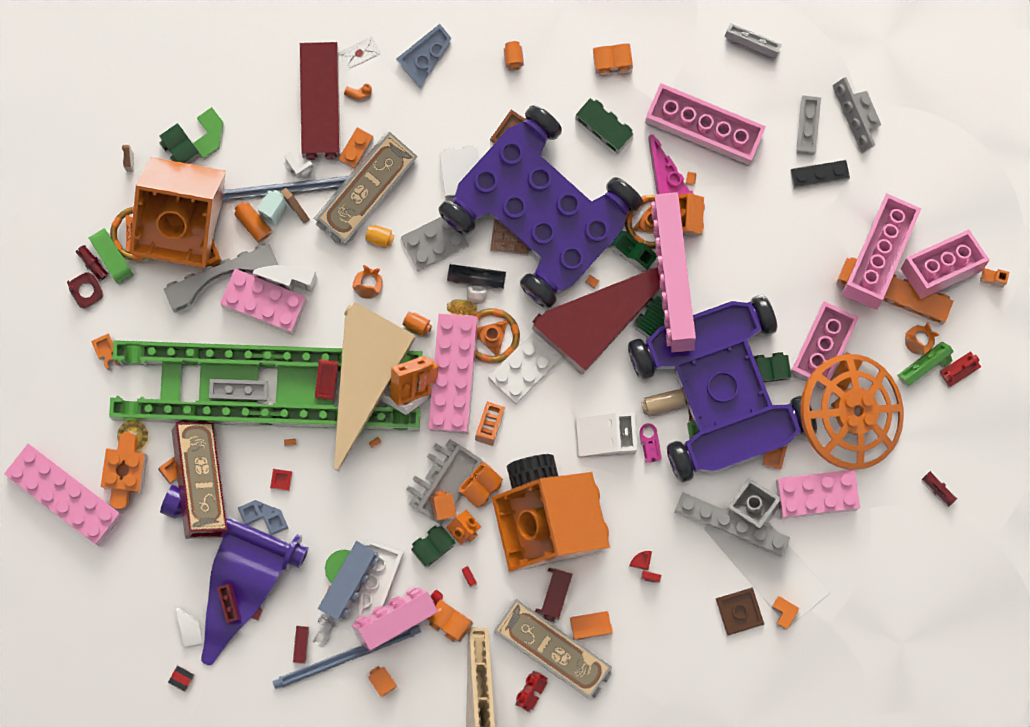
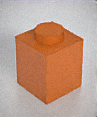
(443, 505)
(382, 681)

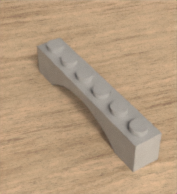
(184, 293)
(731, 523)

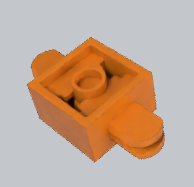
(123, 470)

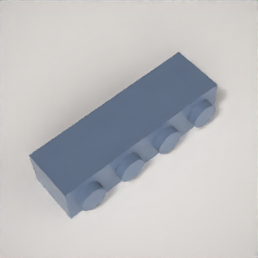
(348, 581)

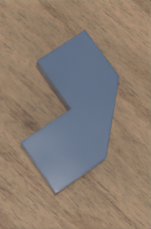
(257, 510)

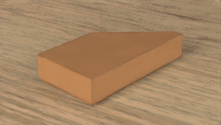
(128, 158)
(295, 206)

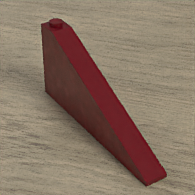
(592, 322)

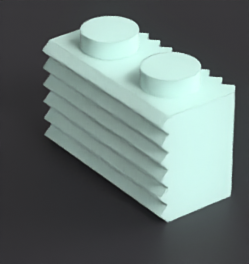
(272, 207)

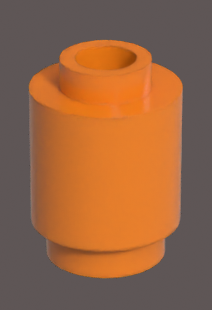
(513, 55)
(417, 323)

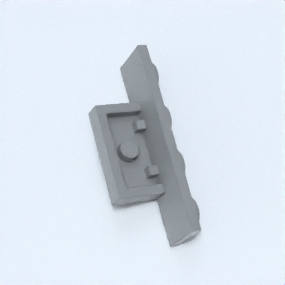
(859, 113)

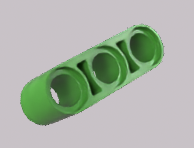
(110, 255)

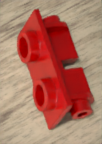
(960, 368)
(534, 682)

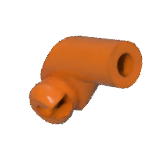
(359, 94)

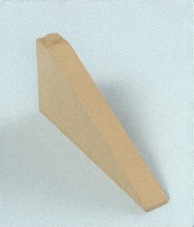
(368, 354)
(479, 680)

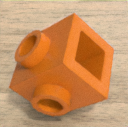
(464, 527)

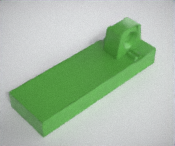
(938, 355)

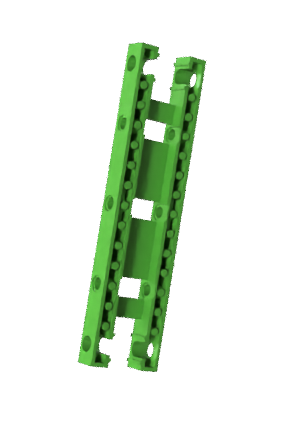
(294, 393)

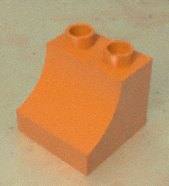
(176, 212)
(550, 521)

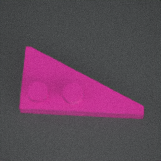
(665, 171)

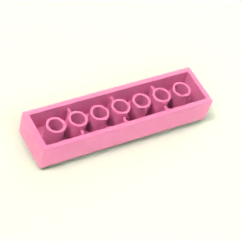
(673, 272)

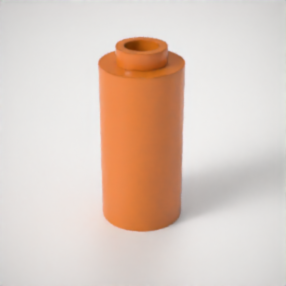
(252, 221)

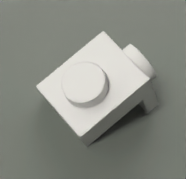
(292, 165)

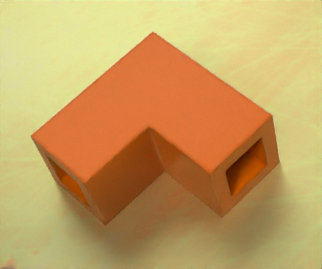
(997, 278)
(788, 612)

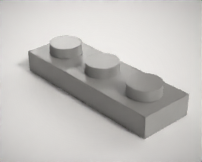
(752, 40)
(808, 124)
(238, 390)

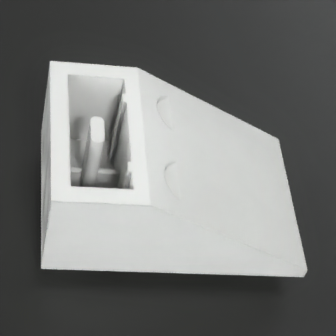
(607, 434)

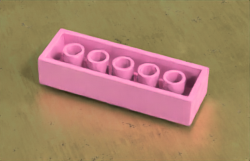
(705, 124)
(881, 251)
(456, 361)
(63, 494)

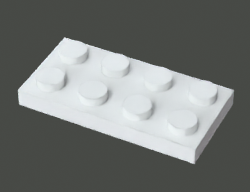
(525, 367)

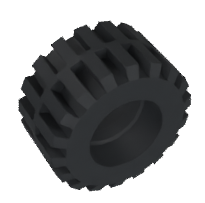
(531, 469)

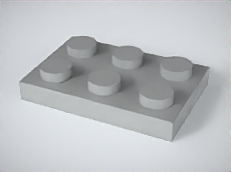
(433, 243)

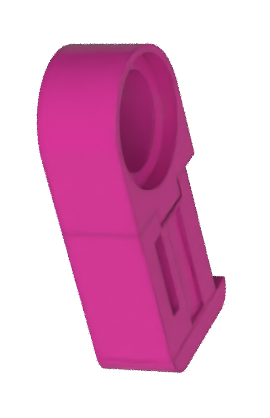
(650, 445)

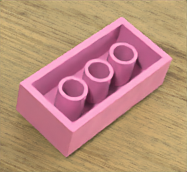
(944, 264)
(263, 302)
(824, 341)
(818, 494)
(394, 618)

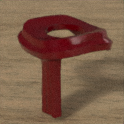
(75, 284)

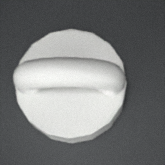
(476, 294)

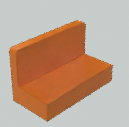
(591, 625)

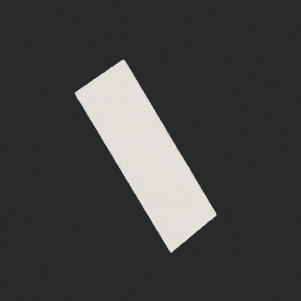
(772, 574)

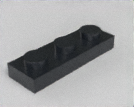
(820, 174)
(476, 276)

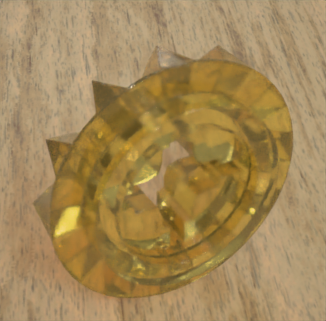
(461, 307)
(134, 426)

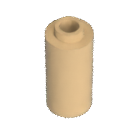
(664, 402)

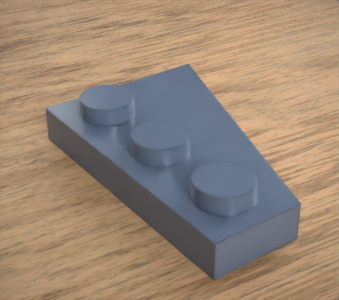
(424, 54)

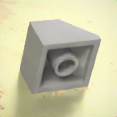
(755, 504)

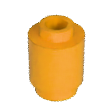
(379, 236)

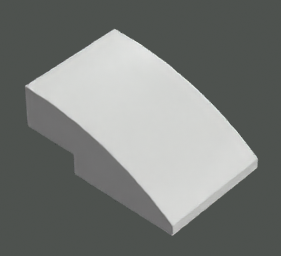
(288, 276)

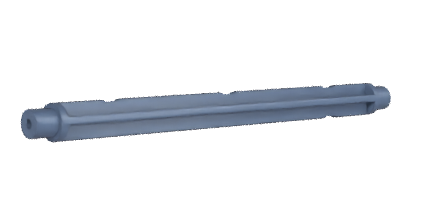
(292, 187)
(340, 659)

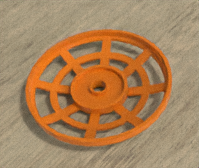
(845, 414)

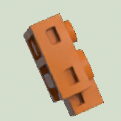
(412, 379)

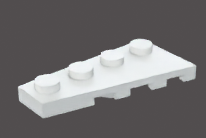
(381, 578)

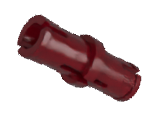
(92, 263)
(939, 488)

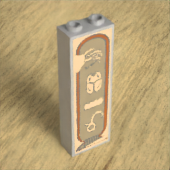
(365, 188)
(553, 649)

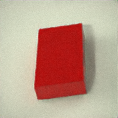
(326, 379)

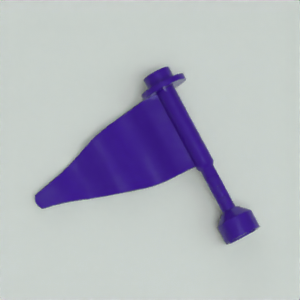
(248, 562)

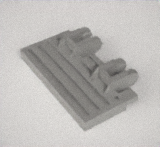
(454, 471)

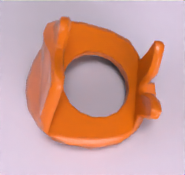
(367, 291)
(914, 345)

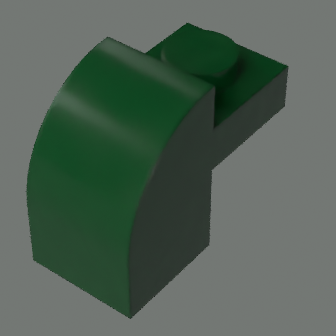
(633, 251)

